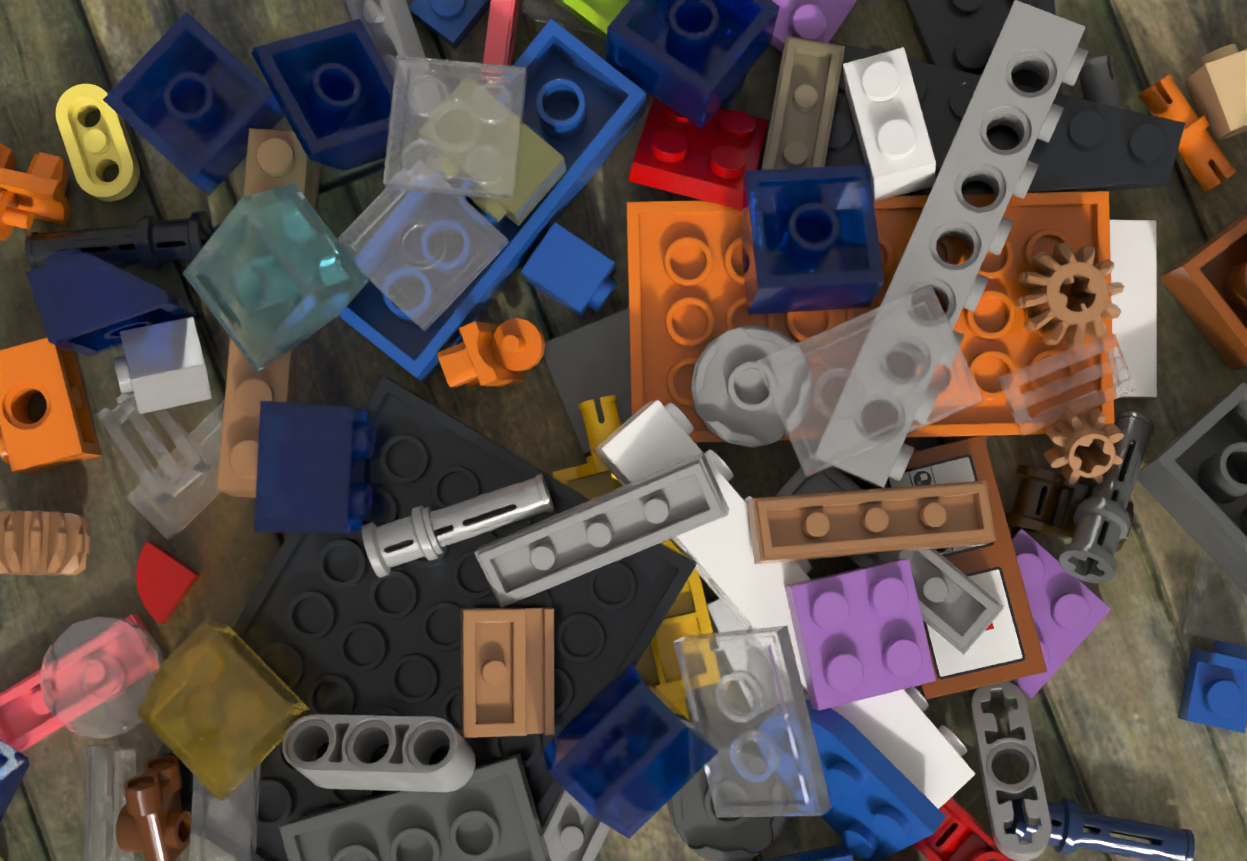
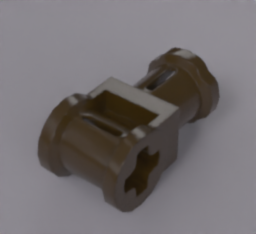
(1048, 504)

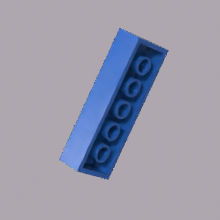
(581, 112)

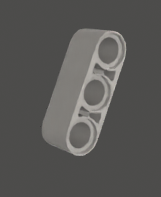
(357, 737)

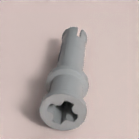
(429, 531)

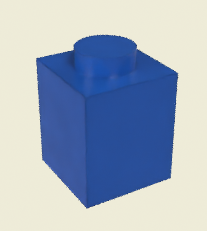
(570, 272)

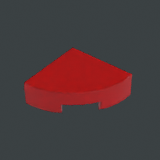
(162, 581)

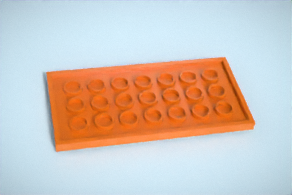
(691, 290)

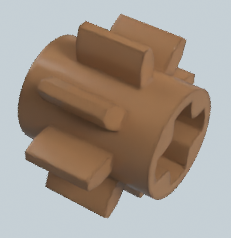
(1083, 445)

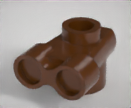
(153, 813)

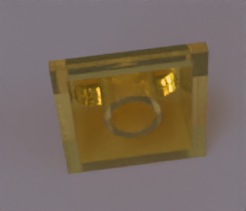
(219, 707)

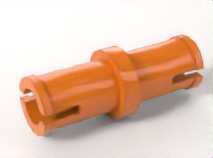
(1196, 144)

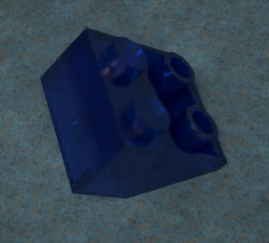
(627, 753)

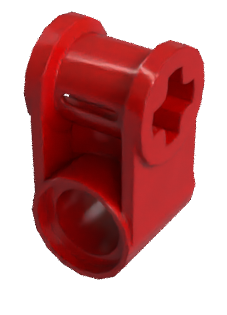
(959, 838)

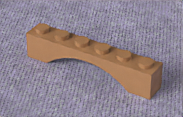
(271, 162)

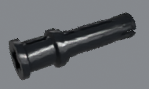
(148, 241)

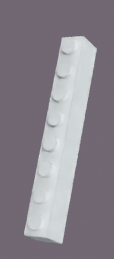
(758, 599)

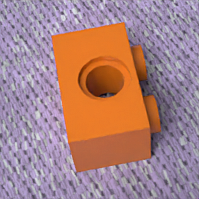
(67, 427)

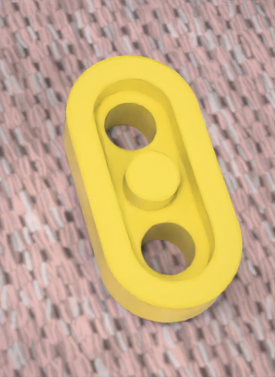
(97, 146)

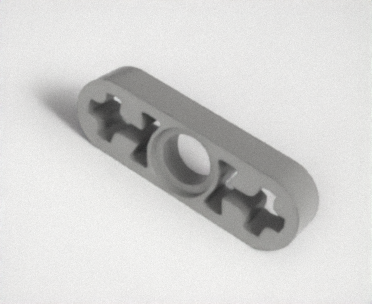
(1001, 816)

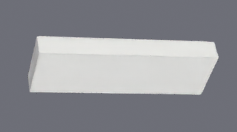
(1135, 266)

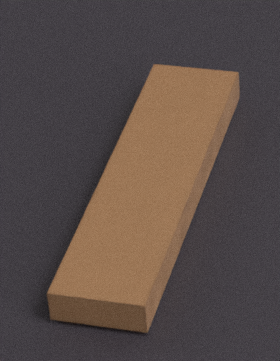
(870, 521)

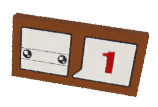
(1010, 643)

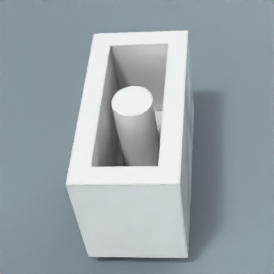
(889, 124)

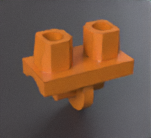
(32, 194)
(493, 354)

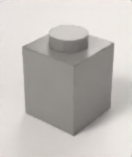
(163, 365)

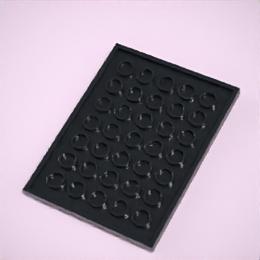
(396, 639)

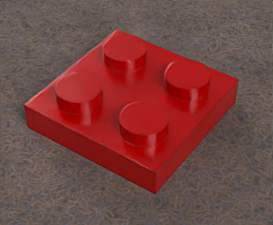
(698, 161)

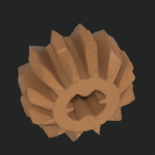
(1087, 285)
(43, 543)

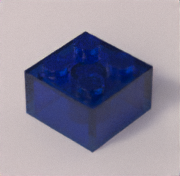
(690, 49)
(195, 103)

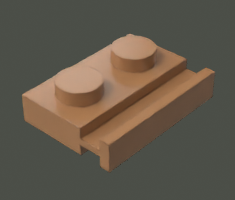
(507, 671)

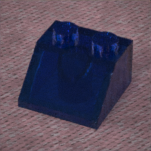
(332, 93)
(810, 239)
(91, 301)
(312, 468)

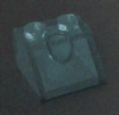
(274, 274)

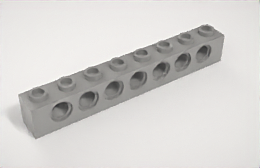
(1026, 42)

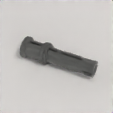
(1103, 516)

